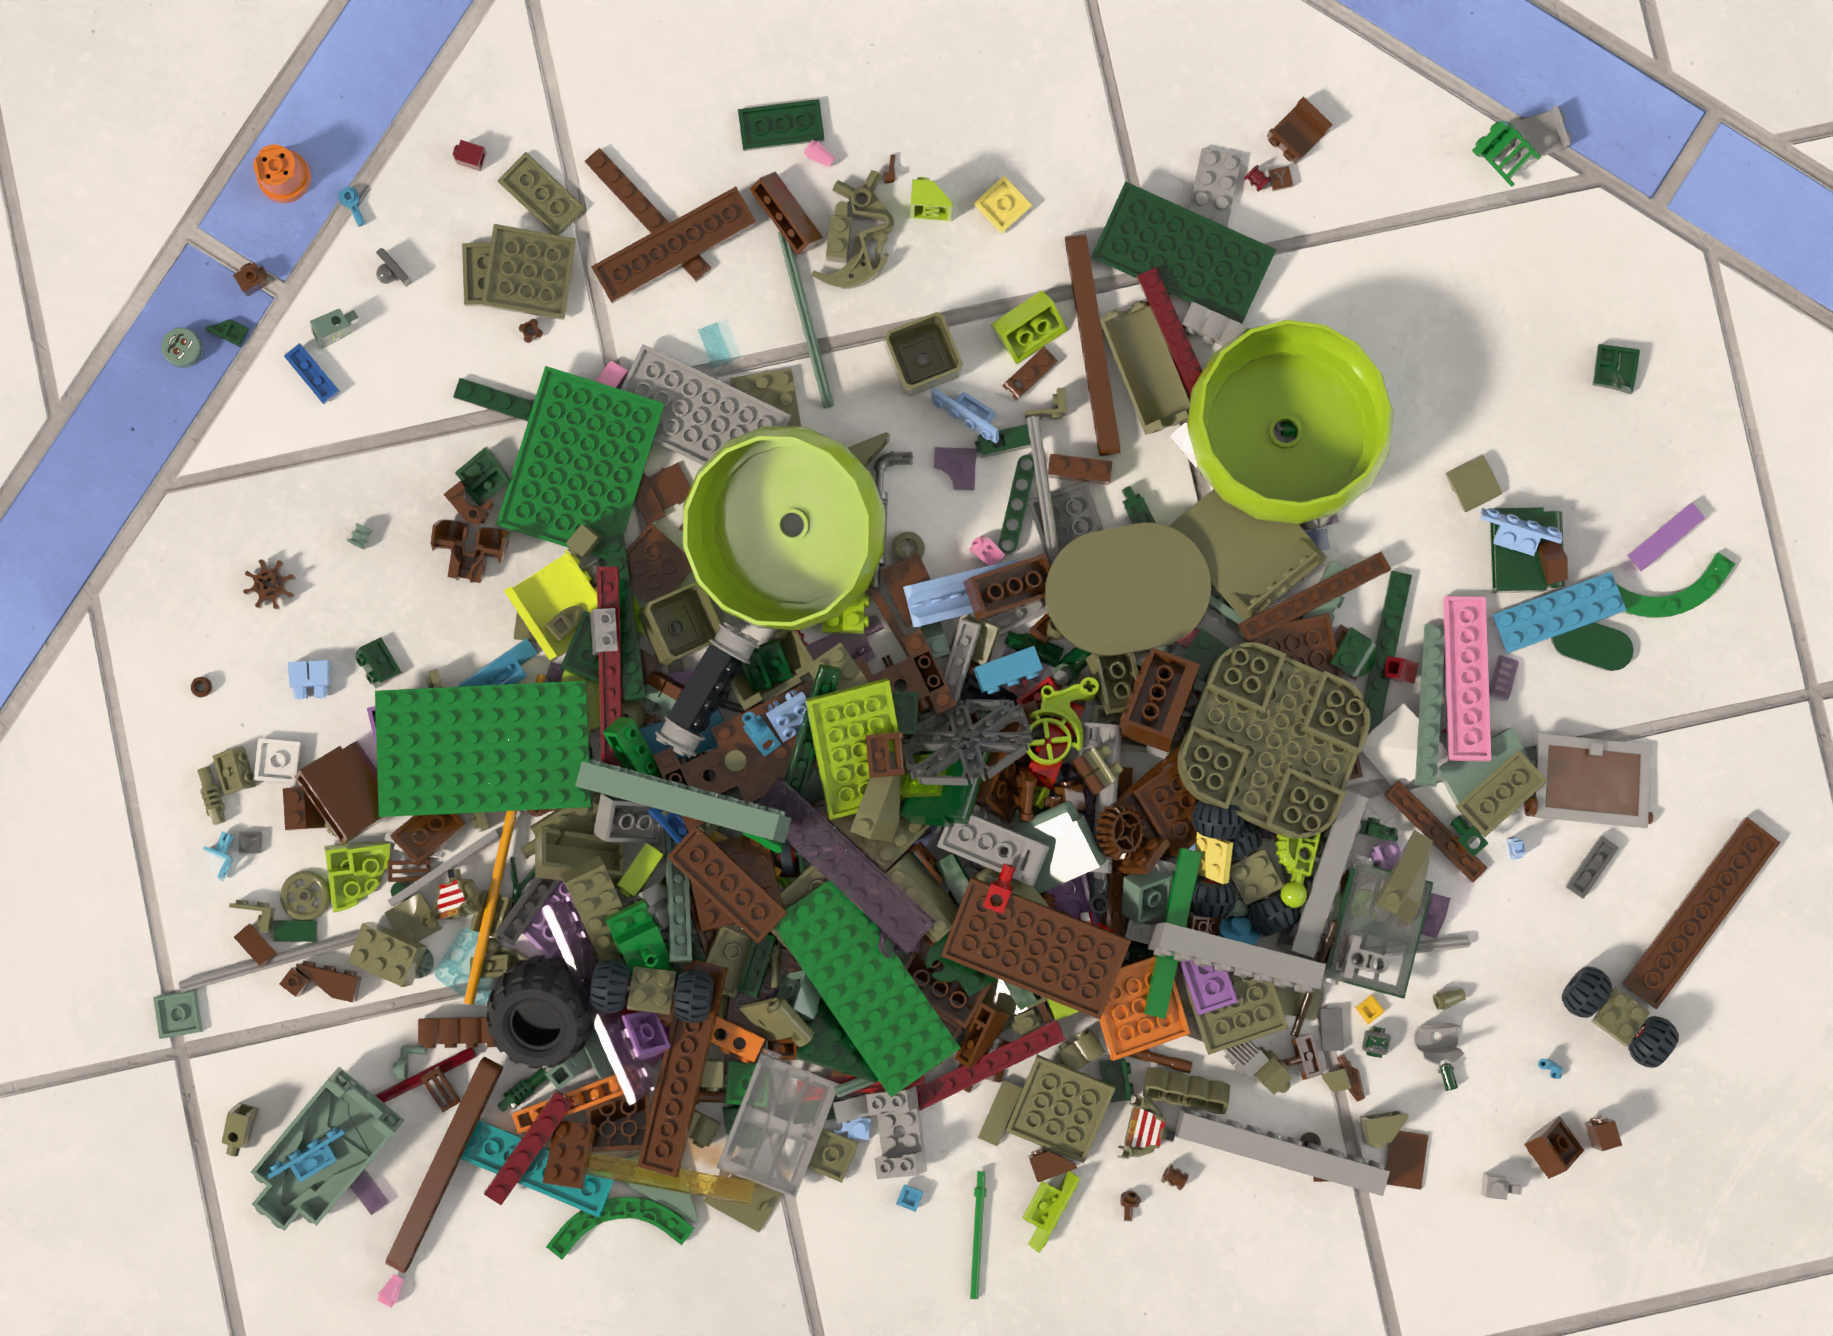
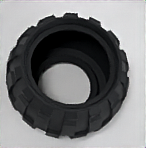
(542, 982)

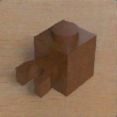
(1067, 792)

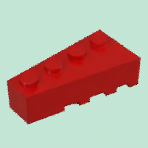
(1047, 774)

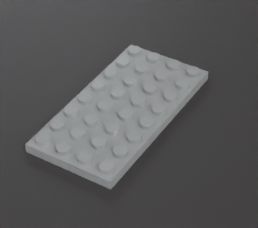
(698, 408)

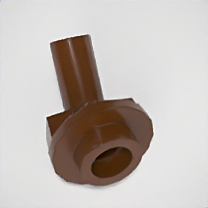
(1128, 1203)

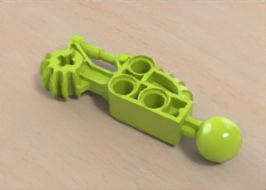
(1289, 849)

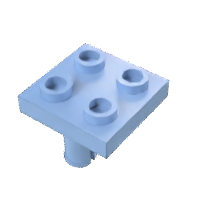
(788, 716)

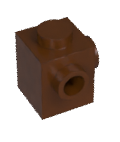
(251, 278)

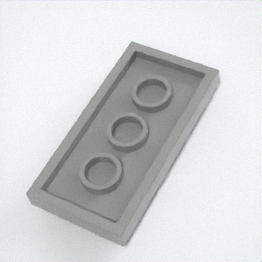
(1215, 185)

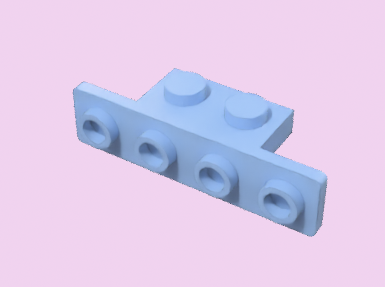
(969, 411)
(1519, 534)

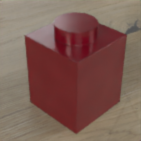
(469, 155)
(1400, 670)

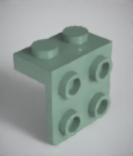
(598, 1056)

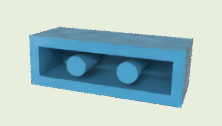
(1008, 670)

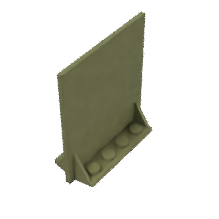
(1248, 557)

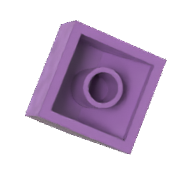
(646, 1034)

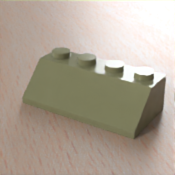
(926, 892)

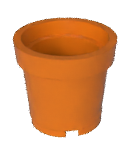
(282, 187)

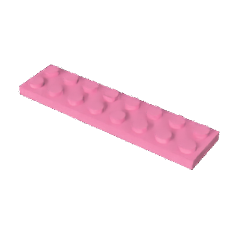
(1466, 679)

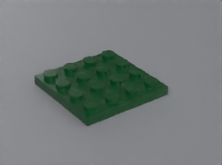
(833, 1047)

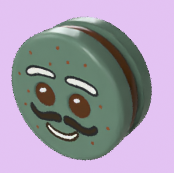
(182, 347)

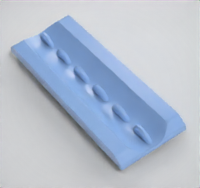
(943, 596)

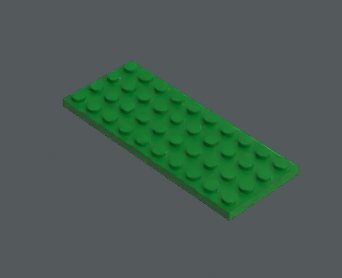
(864, 989)

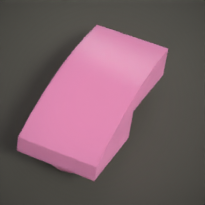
(612, 375)

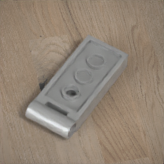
(982, 844)

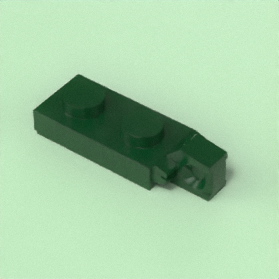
(1136, 507)
(1047, 653)

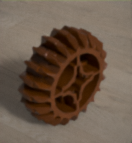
(1120, 831)

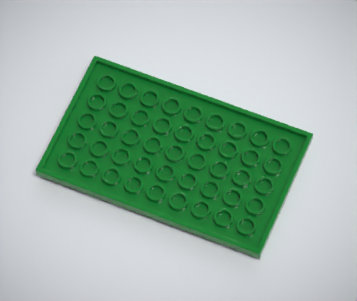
(481, 748)

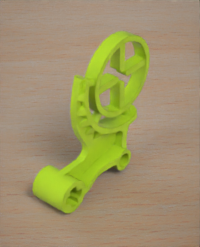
(1058, 705)

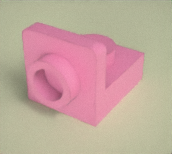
(986, 551)

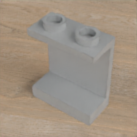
(1544, 132)
(603, 630)

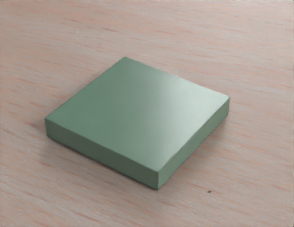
(178, 1014)

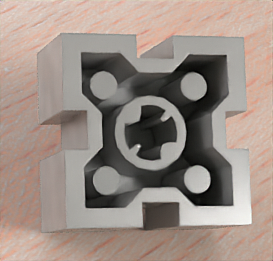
(655, 903)

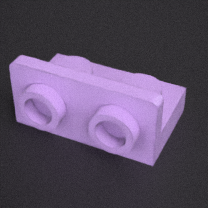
(1385, 854)

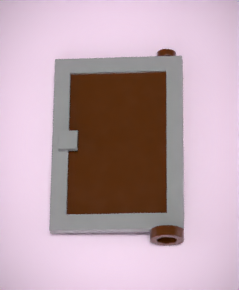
(1592, 781)

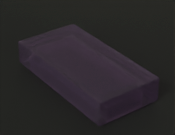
(369, 1192)

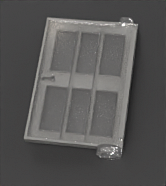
(777, 1125)

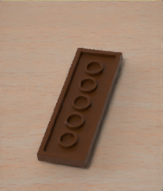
(727, 884)

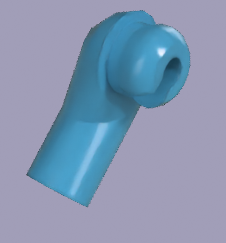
(1547, 1064)

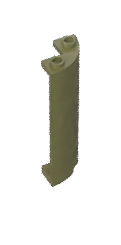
(1147, 367)

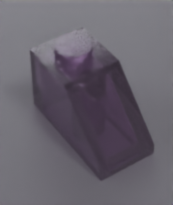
(1435, 915)

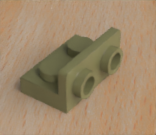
(234, 770)

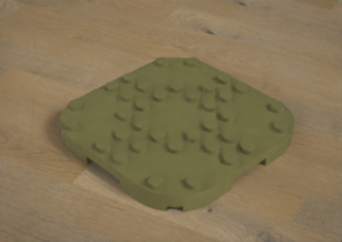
(1273, 740)

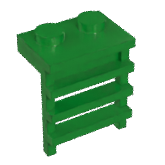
(1499, 138)

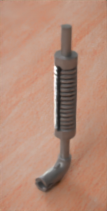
(887, 460)

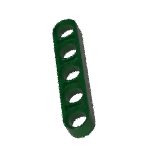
(1017, 515)

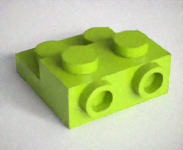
(851, 620)

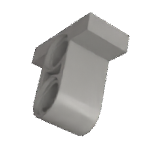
(1366, 962)

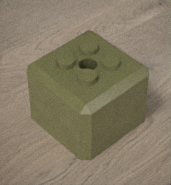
(926, 336)
(694, 613)

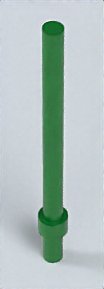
(979, 1192)

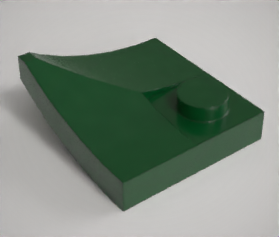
(1616, 368)

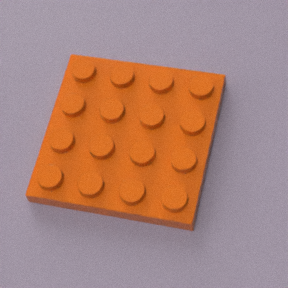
(1123, 1020)

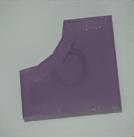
(958, 465)

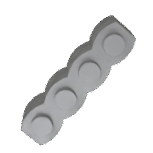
(1210, 325)

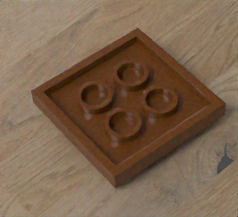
(656, 564)

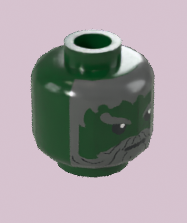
(1376, 1042)

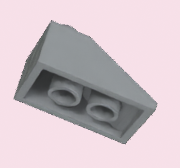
(626, 822)

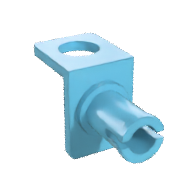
(220, 851)

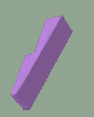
(1666, 536)

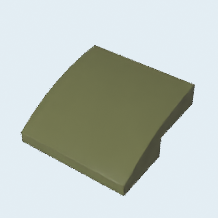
(1473, 483)

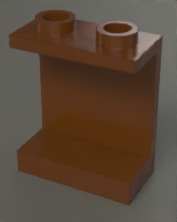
(1299, 131)

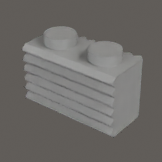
(1248, 1058)

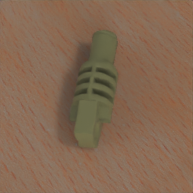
(211, 796)

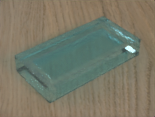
(715, 345)

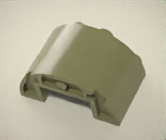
(798, 659)

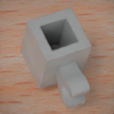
(1498, 1187)

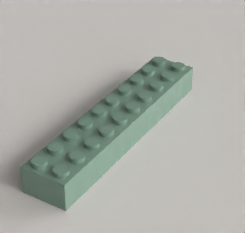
(689, 803)

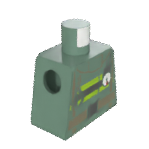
(325, 328)

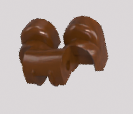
(467, 565)

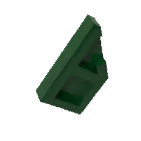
(229, 331)

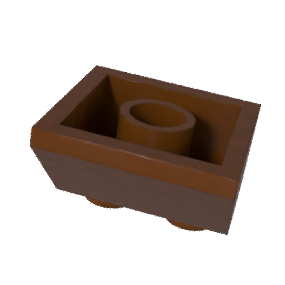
(300, 811)
(1554, 1147)

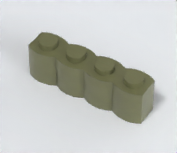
(1186, 1090)

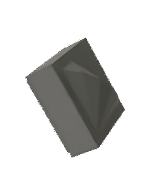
(250, 842)

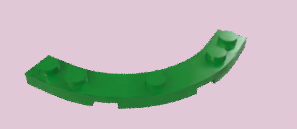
(1682, 601)
(620, 1208)

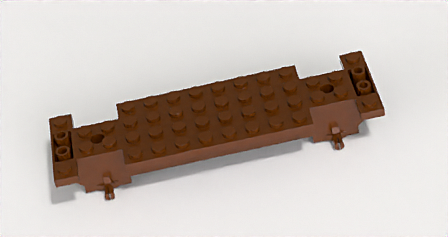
(918, 672)

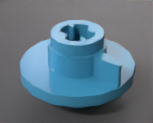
(1238, 929)

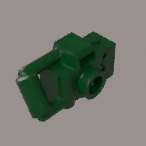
(1373, 829)

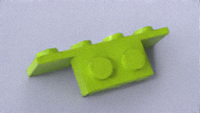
(1047, 1208)

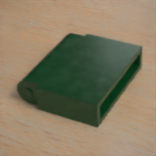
(1520, 571)
(951, 807)

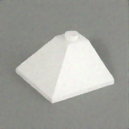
(1393, 746)

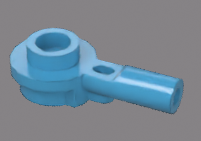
(349, 198)

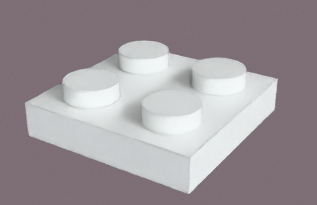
(277, 760)

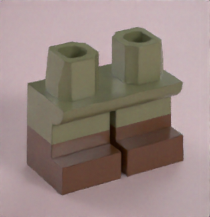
(1095, 759)

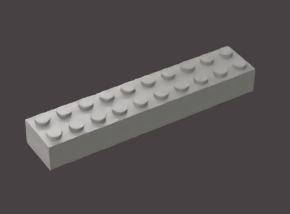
(1284, 1153)

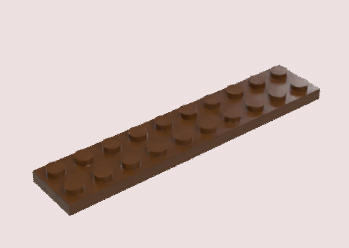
(1700, 913)
(680, 1083)

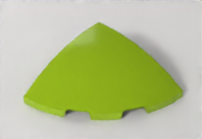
(354, 871)

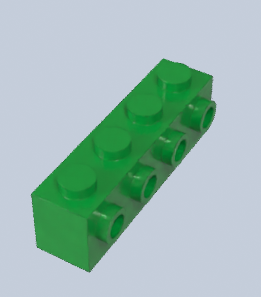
(631, 747)

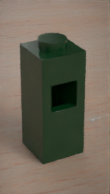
(1009, 440)

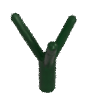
(517, 887)

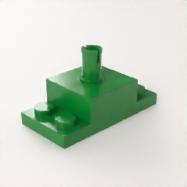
(638, 938)

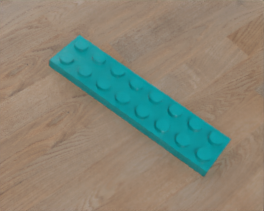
(492, 1146)

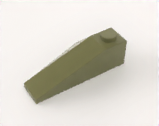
(879, 807)
(1405, 884)

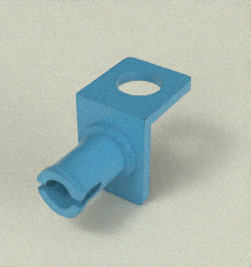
(759, 732)

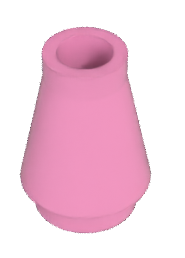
(818, 153)
(390, 1292)

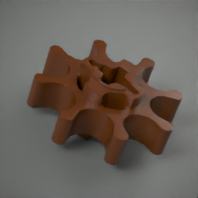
(272, 576)

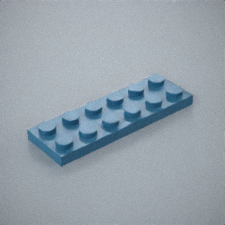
(1559, 612)

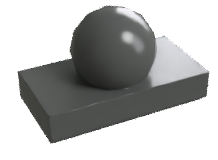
(387, 272)

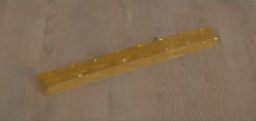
(687, 1182)

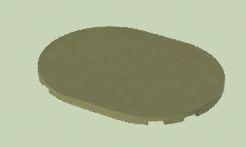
(1128, 589)

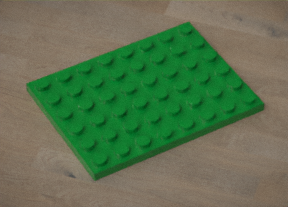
(579, 459)

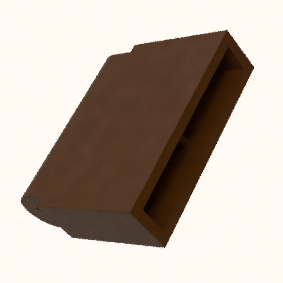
(343, 790)

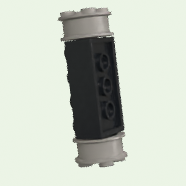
(705, 689)

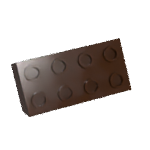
(1158, 699)

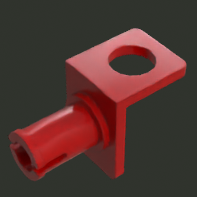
(1001, 887)

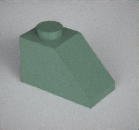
(936, 639)

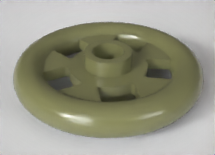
(322, 894)

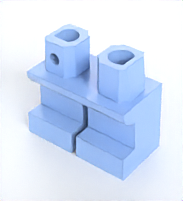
(309, 675)

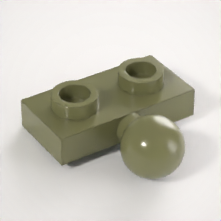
(493, 964)

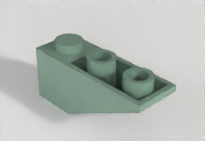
(565, 1072)

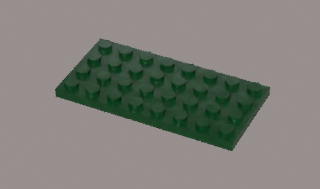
(1191, 253)

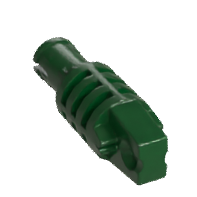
(522, 1090)

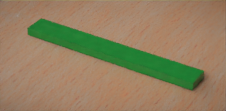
(1176, 914)

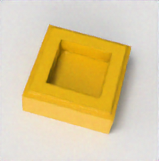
(1369, 1009)

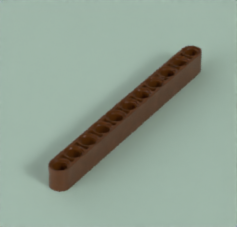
(1092, 344)
(444, 1164)

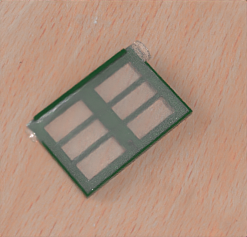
(1379, 932)

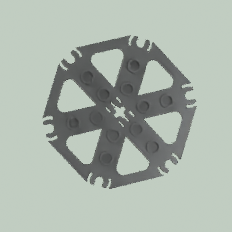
(967, 742)

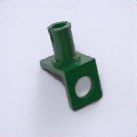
(1468, 836)

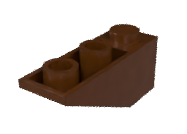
(334, 983)

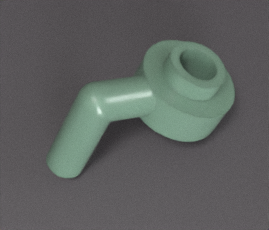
(401, 1068)

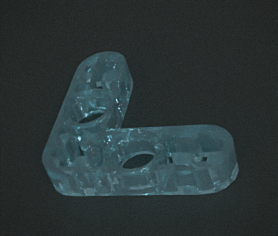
(454, 966)

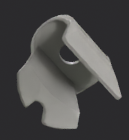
(1445, 1049)

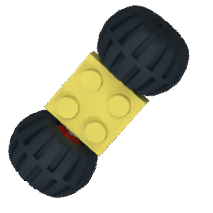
(1213, 891)

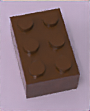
(902, 574)

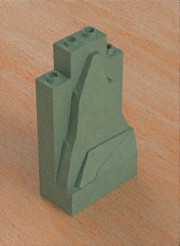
(367, 1129)

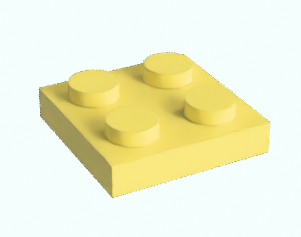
(1002, 205)

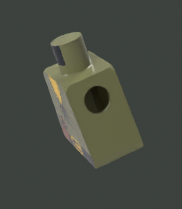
(238, 1127)

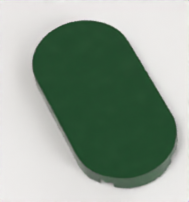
(1596, 646)

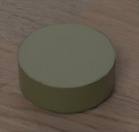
(735, 761)

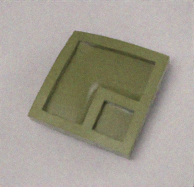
(407, 915)

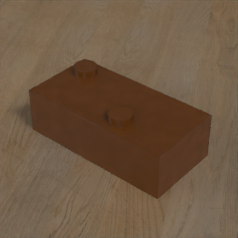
(1008, 587)

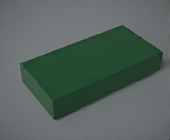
(295, 931)

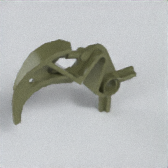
(871, 210)

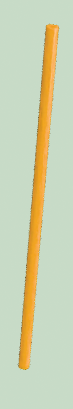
(492, 898)

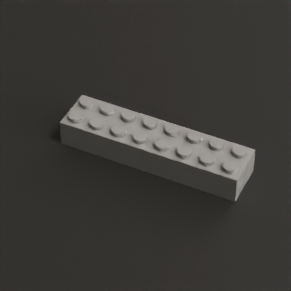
(1324, 883)
(1236, 956)

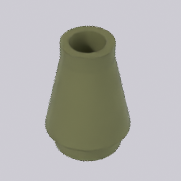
(1447, 998)

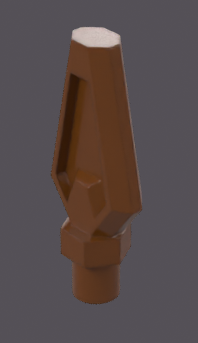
(1354, 1078)

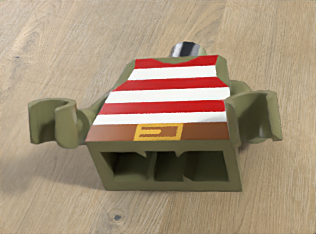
(454, 900)
(1145, 1129)

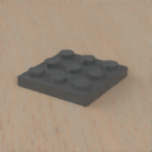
(1073, 515)

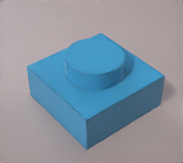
(909, 1197)

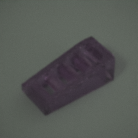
(1510, 680)

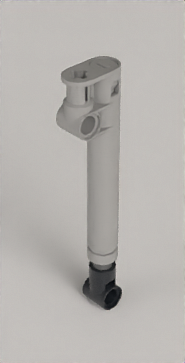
(1111, 736)

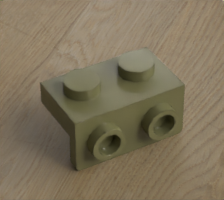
(502, 909)

